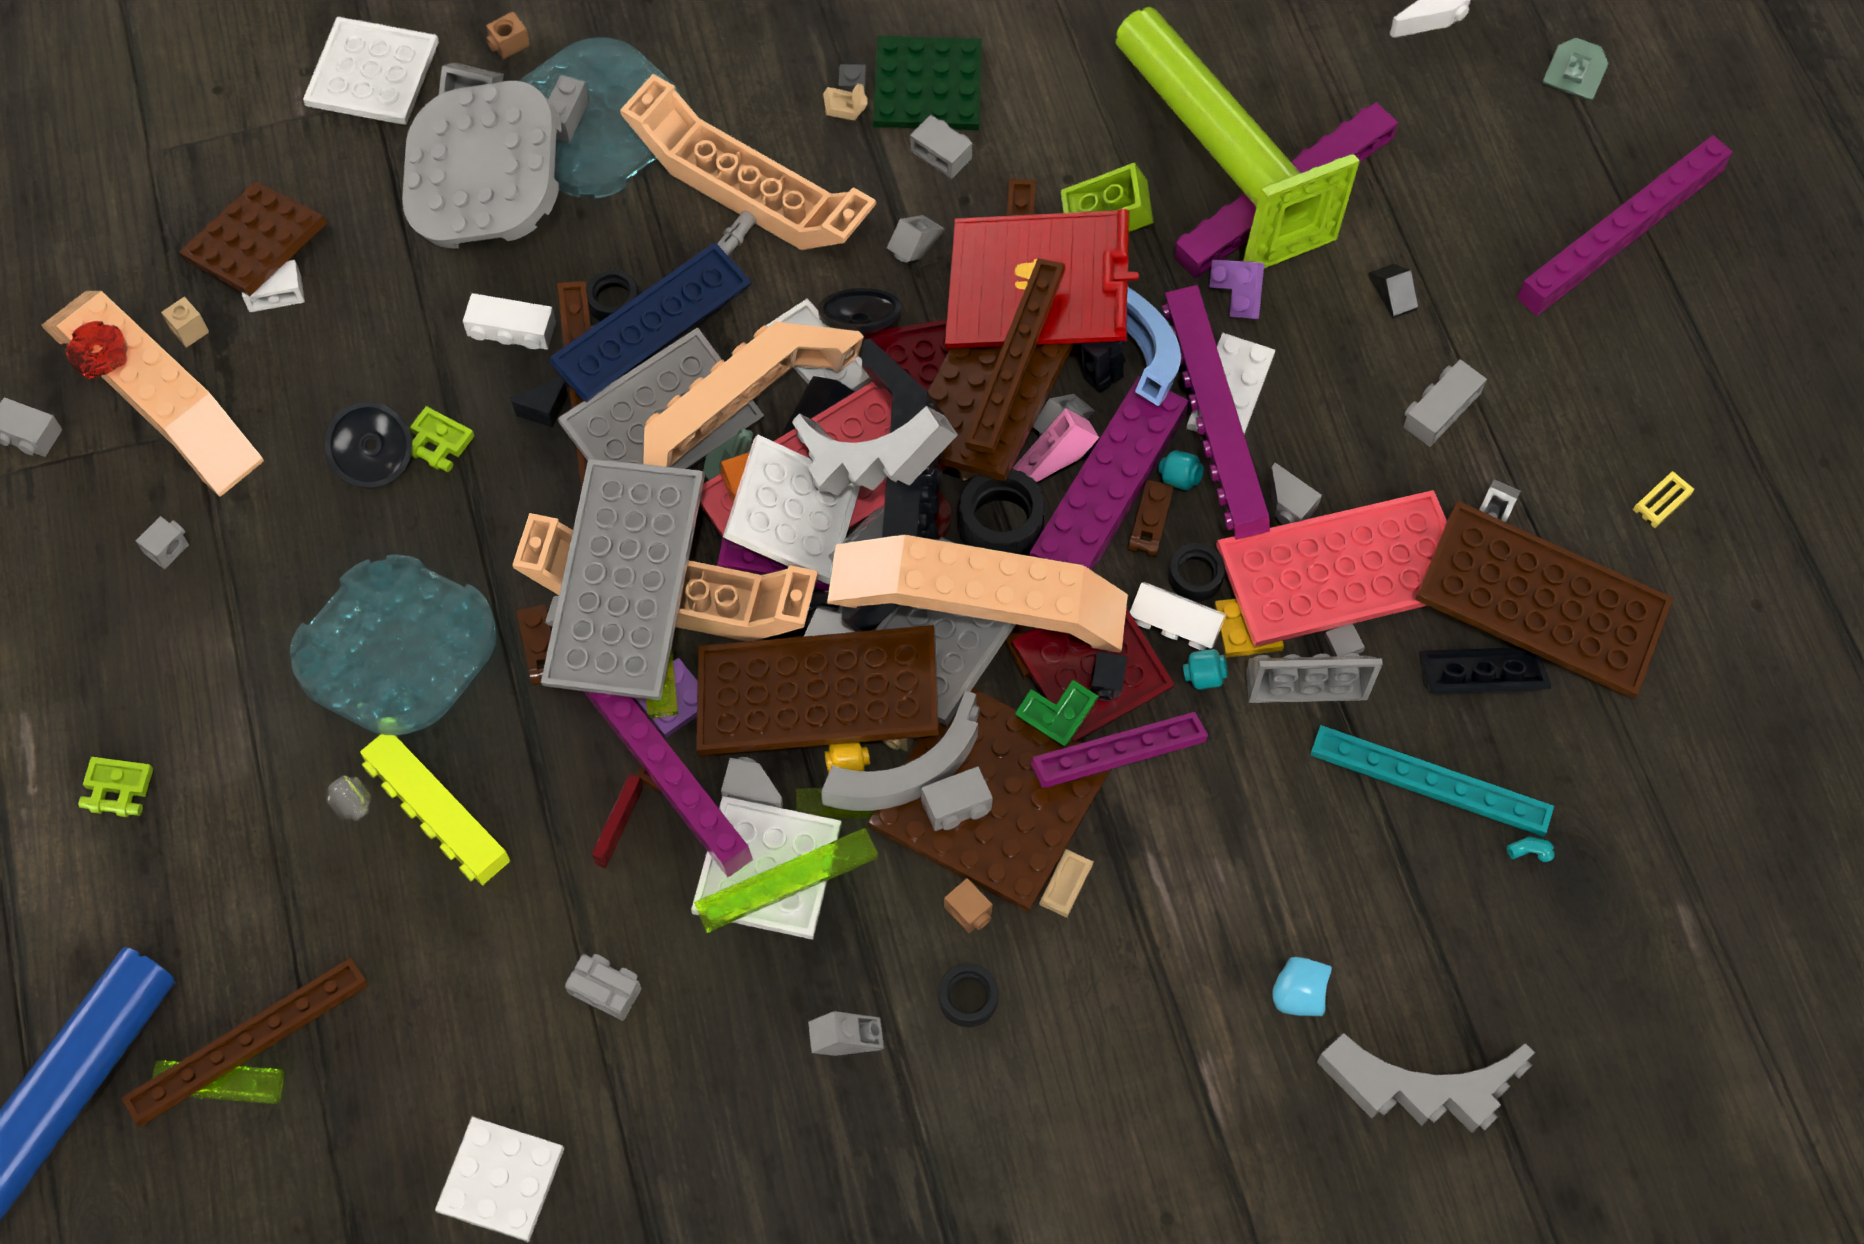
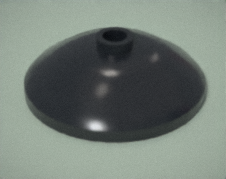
(860, 310)
(348, 449)

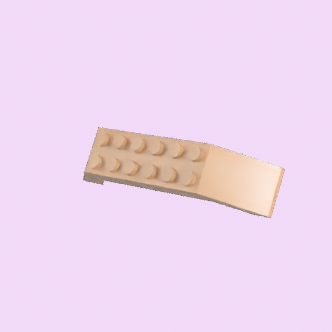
(740, 175)
(739, 381)
(165, 395)
(980, 585)
(712, 597)

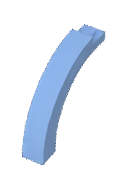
(1158, 346)

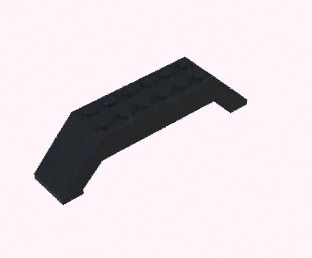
(907, 507)

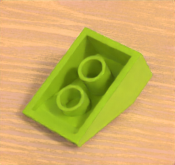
(1111, 192)

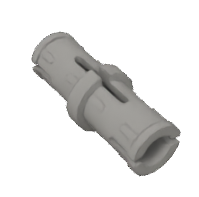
(734, 235)

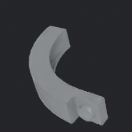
(903, 784)

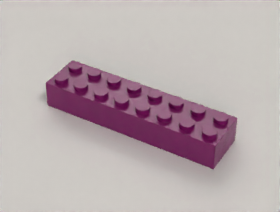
(1111, 479)

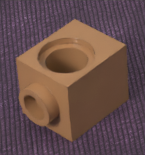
(507, 35)
(968, 906)

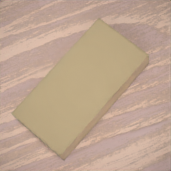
(1066, 883)

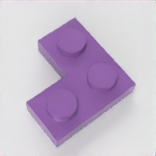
(1246, 285)

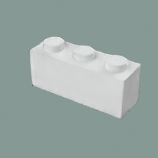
(509, 321)
(1177, 616)

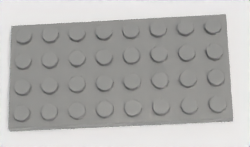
(623, 579)

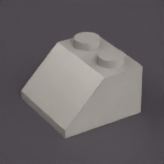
(461, 76)

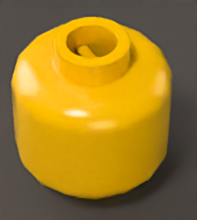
(847, 756)

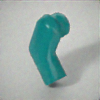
(1531, 845)

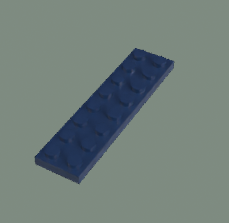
(650, 322)

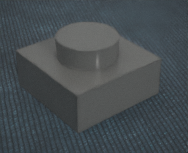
(851, 75)

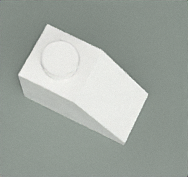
(279, 290)

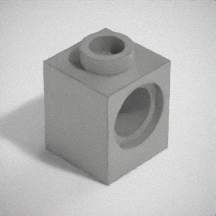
(163, 542)

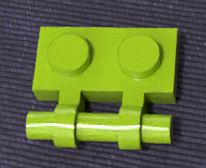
(442, 432)
(115, 777)

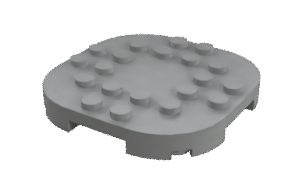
(481, 164)

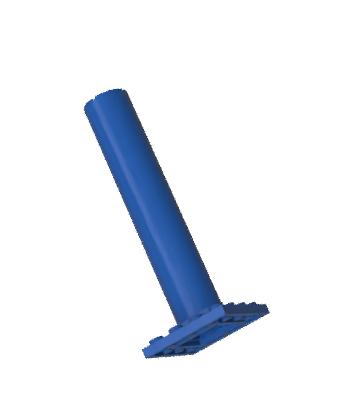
(76, 1066)

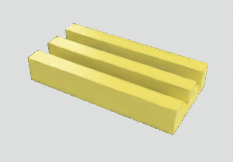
(1649, 513)

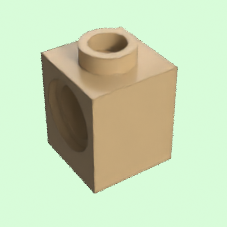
(185, 322)

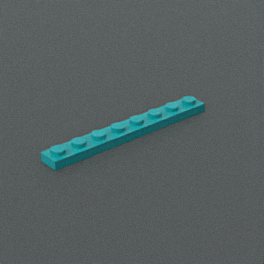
(1432, 781)

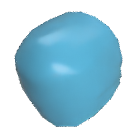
(1302, 987)

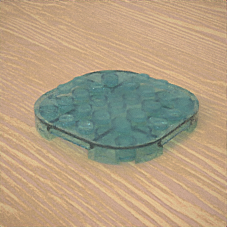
(604, 145)
(394, 645)

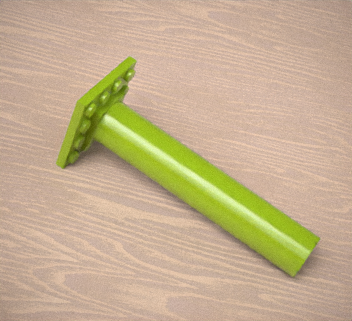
(1292, 207)

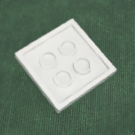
(500, 1179)

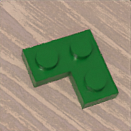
(1058, 720)

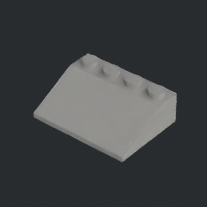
(1311, 678)

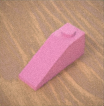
(1058, 446)

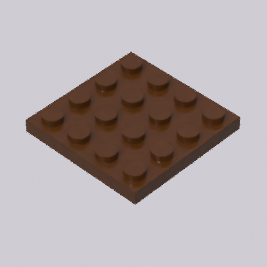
(252, 238)

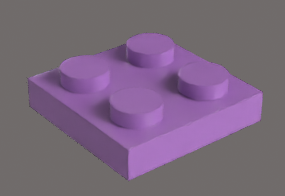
(687, 702)

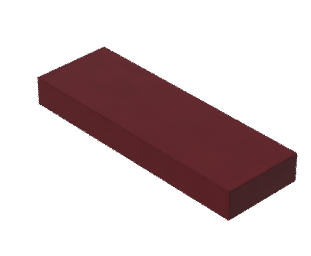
(617, 821)

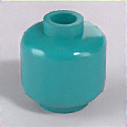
(1181, 470)
(1206, 669)

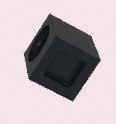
(1108, 675)

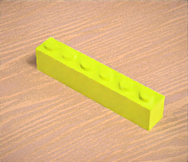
(435, 807)

